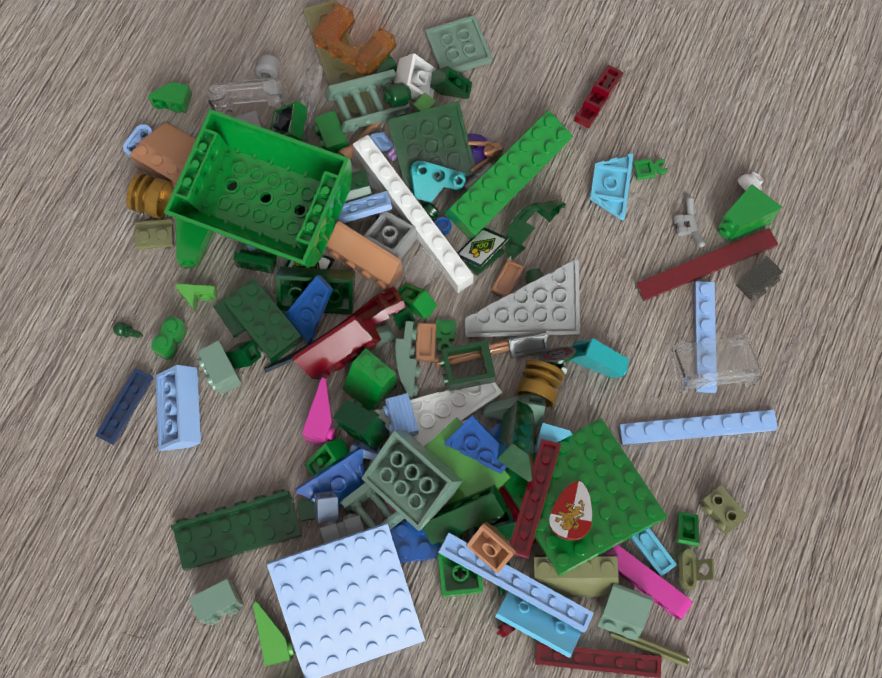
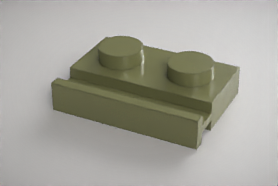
(154, 234)

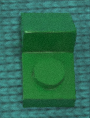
(687, 529)

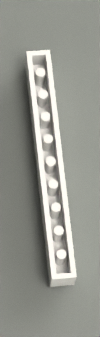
(413, 213)

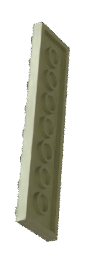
(334, 68)

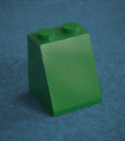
(748, 214)
(369, 380)

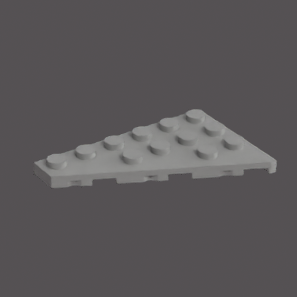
(540, 306)

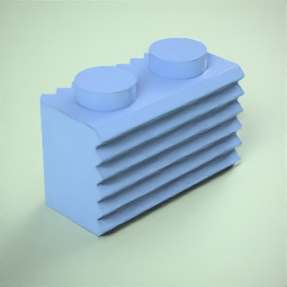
(400, 414)

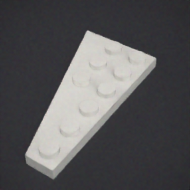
(440, 409)

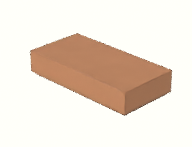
(507, 278)
(426, 342)

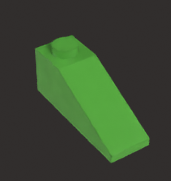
(273, 642)

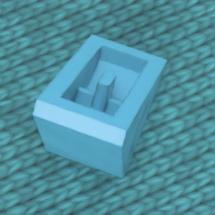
(552, 434)

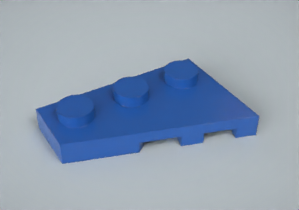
(309, 308)
(478, 443)

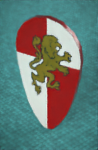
(572, 513)

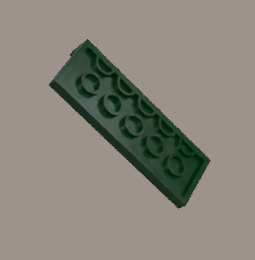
(236, 529)

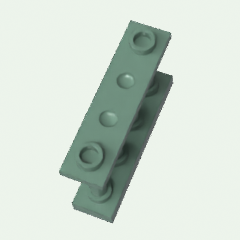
(356, 86)
(354, 502)

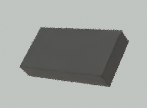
(528, 344)

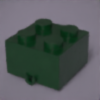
(361, 424)

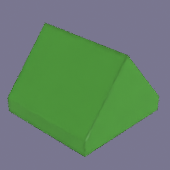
(424, 102)

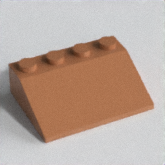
(164, 153)

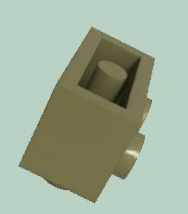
(723, 509)

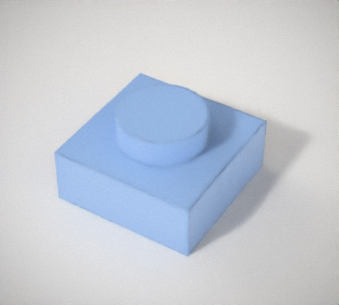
(382, 141)

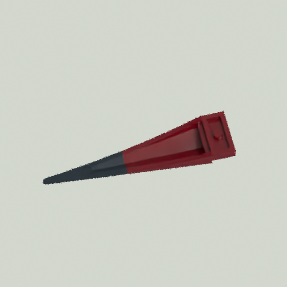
(375, 309)

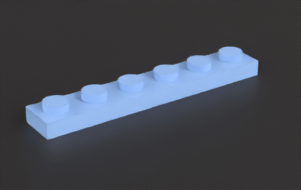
(705, 318)

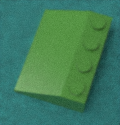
(474, 474)

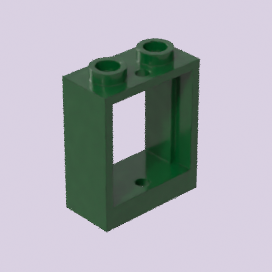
(488, 377)

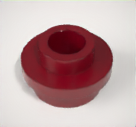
(505, 629)

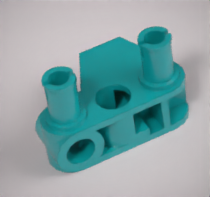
(427, 186)

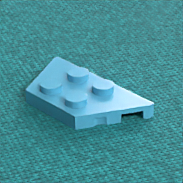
(612, 184)

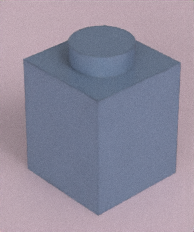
(325, 507)

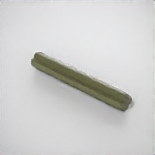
(655, 648)

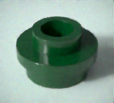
(431, 210)

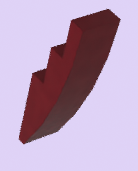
(598, 96)

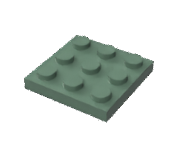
(459, 44)

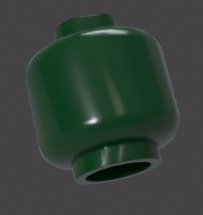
(397, 94)

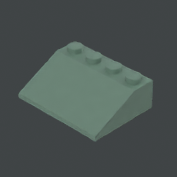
(411, 479)

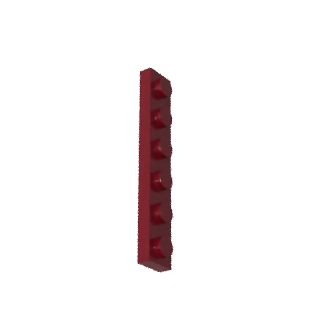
(535, 498)
(601, 661)

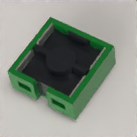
(290, 120)

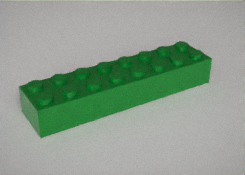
(508, 174)

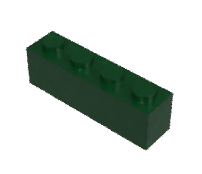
(465, 514)

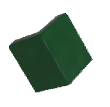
(243, 354)

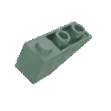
(537, 403)

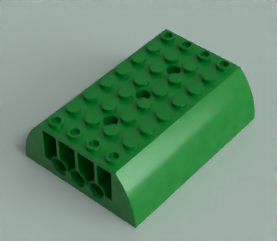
(262, 165)

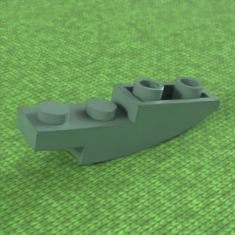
(407, 367)

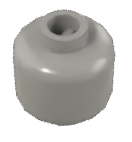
(267, 67)

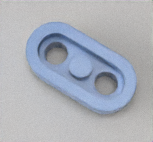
(135, 138)

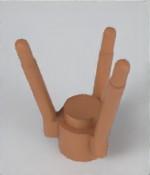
(490, 151)

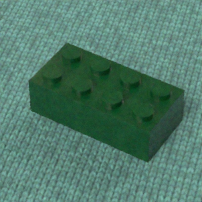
(262, 320)

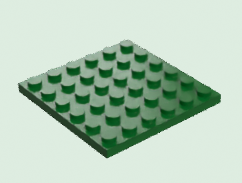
(617, 493)

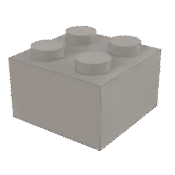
(392, 234)

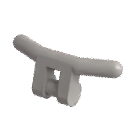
(691, 220)

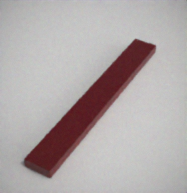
(706, 264)

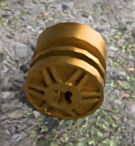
(148, 195)
(541, 380)

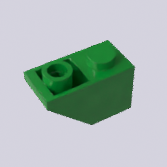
(172, 97)

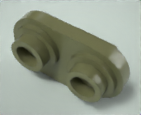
(689, 569)

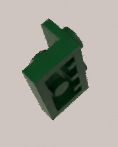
(255, 261)

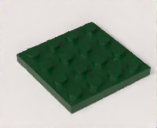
(433, 137)

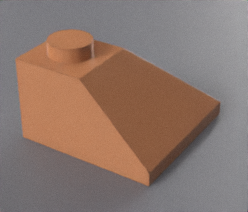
(491, 547)

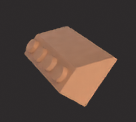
(364, 256)

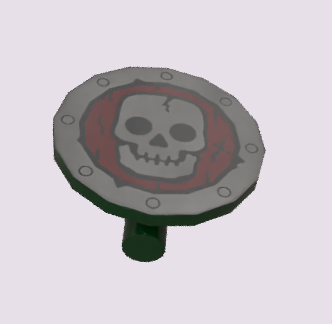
(558, 356)

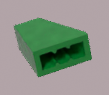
(191, 243)

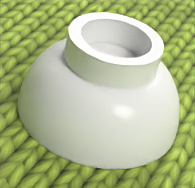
(748, 179)

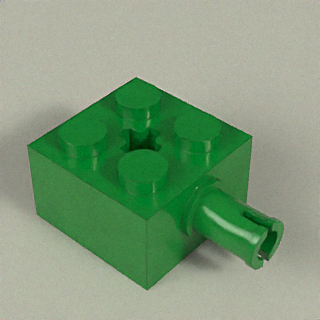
(453, 586)

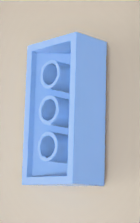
(178, 408)

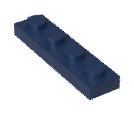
(124, 406)

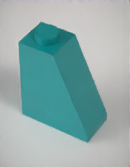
(600, 358)

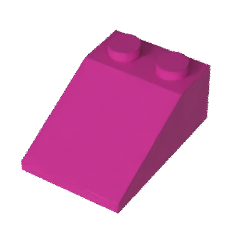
(320, 424)

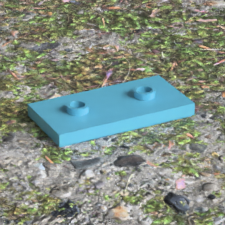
(538, 624)

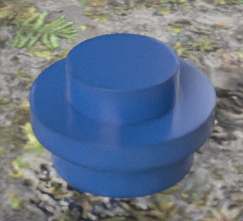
(443, 225)

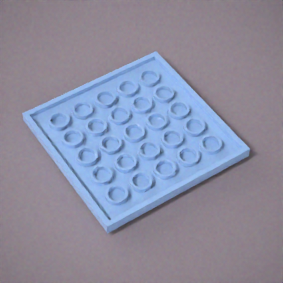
(346, 601)

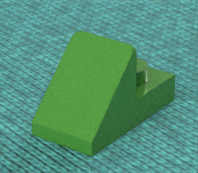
(193, 292)

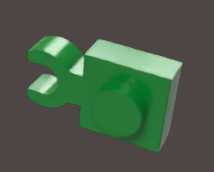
(646, 168)
(445, 332)

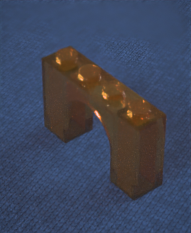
(365, 57)

